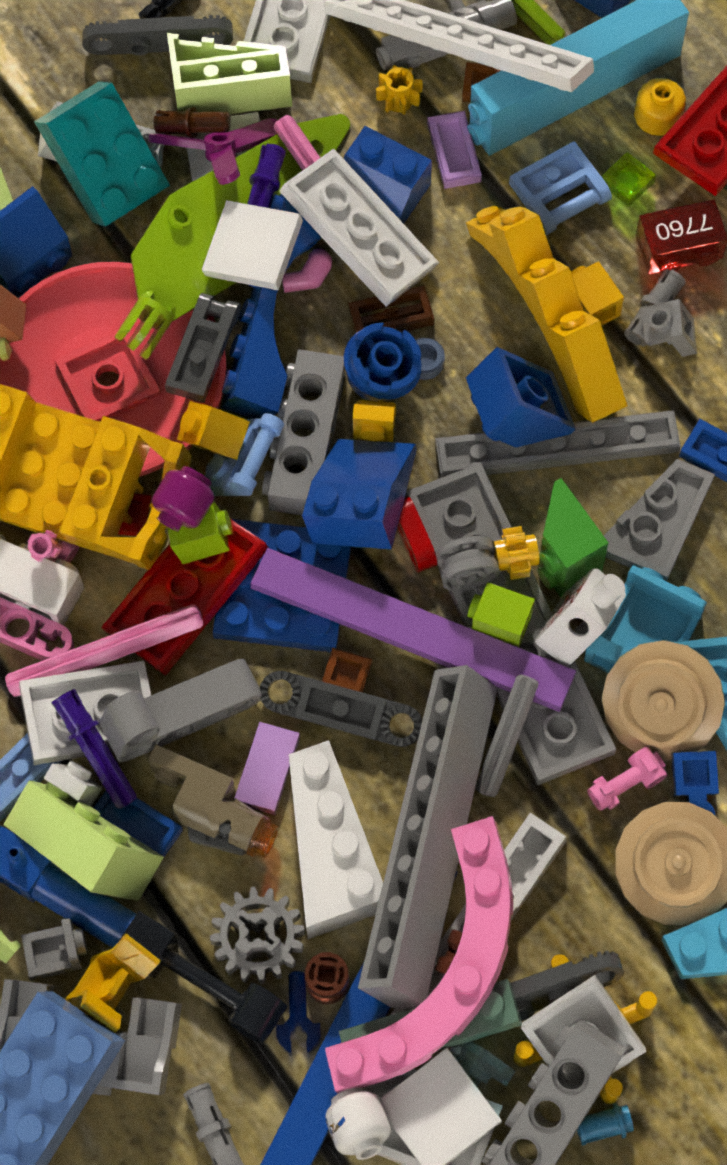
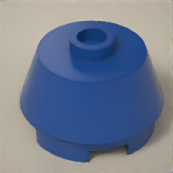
(382, 363)

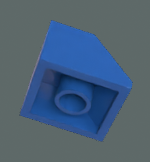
(390, 170)
(30, 243)
(518, 400)

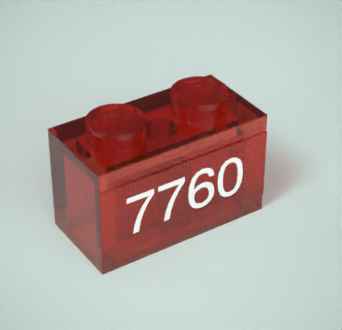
(681, 237)

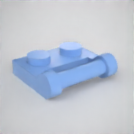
(554, 177)
(238, 476)

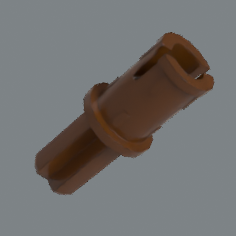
(191, 122)

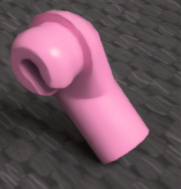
(312, 273)

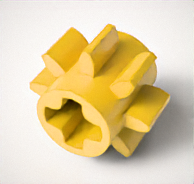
(399, 89)
(516, 552)

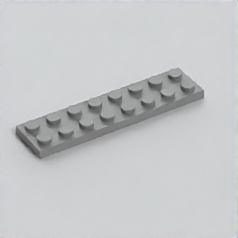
(550, 739)

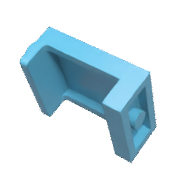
(648, 614)

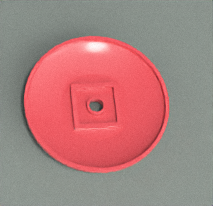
(73, 342)

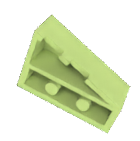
(229, 77)
(82, 842)

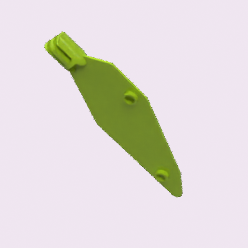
(177, 241)

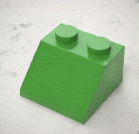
(569, 542)

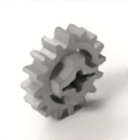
(269, 920)

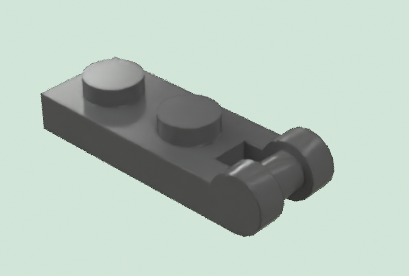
(202, 348)

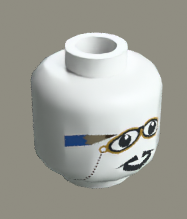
(358, 1123)

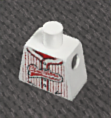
(595, 601)

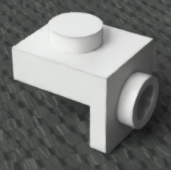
(74, 781)

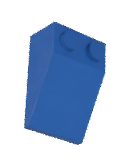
(359, 494)

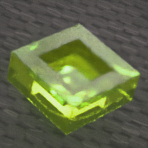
(628, 179)

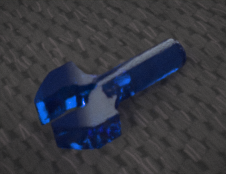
(298, 1017)

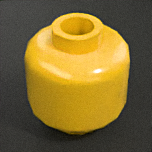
(659, 106)

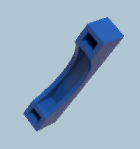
(257, 373)

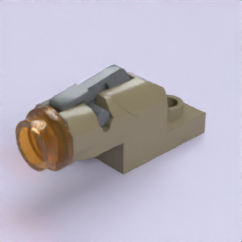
(206, 807)

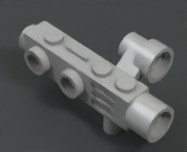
(407, 54)

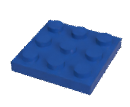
(269, 621)

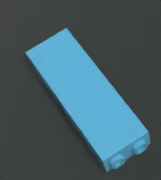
(622, 50)

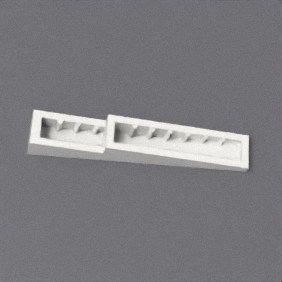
(528, 859)

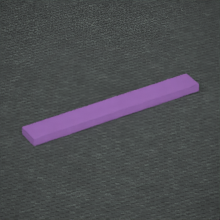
(408, 627)

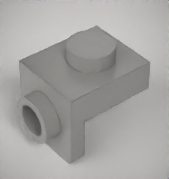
(54, 950)

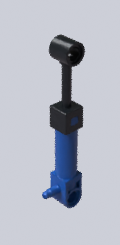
(40, 880)

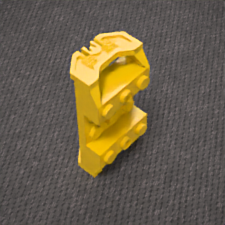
(79, 476)

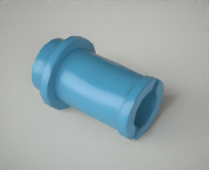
(606, 1124)

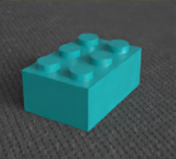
(102, 153)

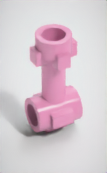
(47, 546)
(645, 767)

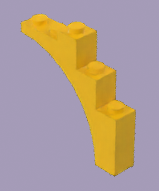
(547, 286)

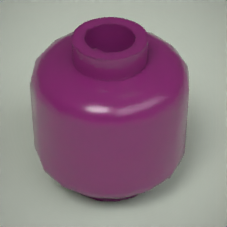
(183, 498)

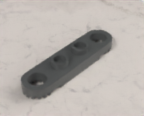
(150, 34)
(340, 708)
(547, 986)

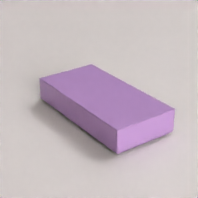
(454, 149)
(267, 768)

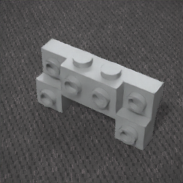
(143, 1058)

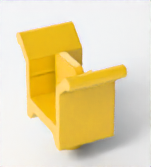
(109, 979)

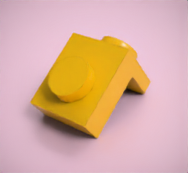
(374, 420)

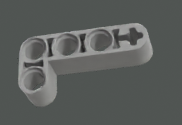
(139, 723)

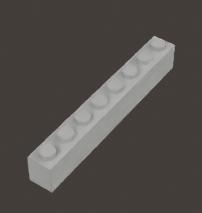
(423, 849)

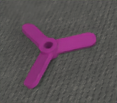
(223, 146)

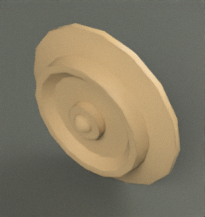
(663, 699)
(673, 863)

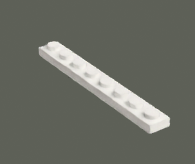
(468, 40)

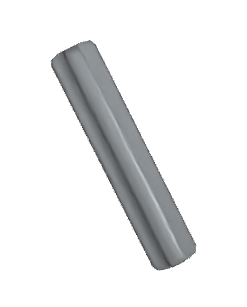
(506, 735)

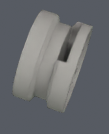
(467, 564)

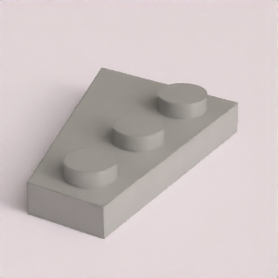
(661, 520)

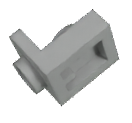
(670, 324)

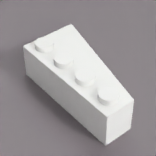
(334, 855)

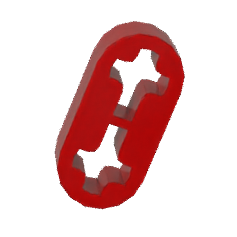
(415, 538)

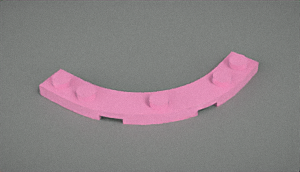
(464, 985)

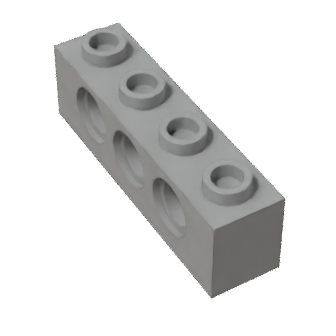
(310, 374)
(598, 1058)

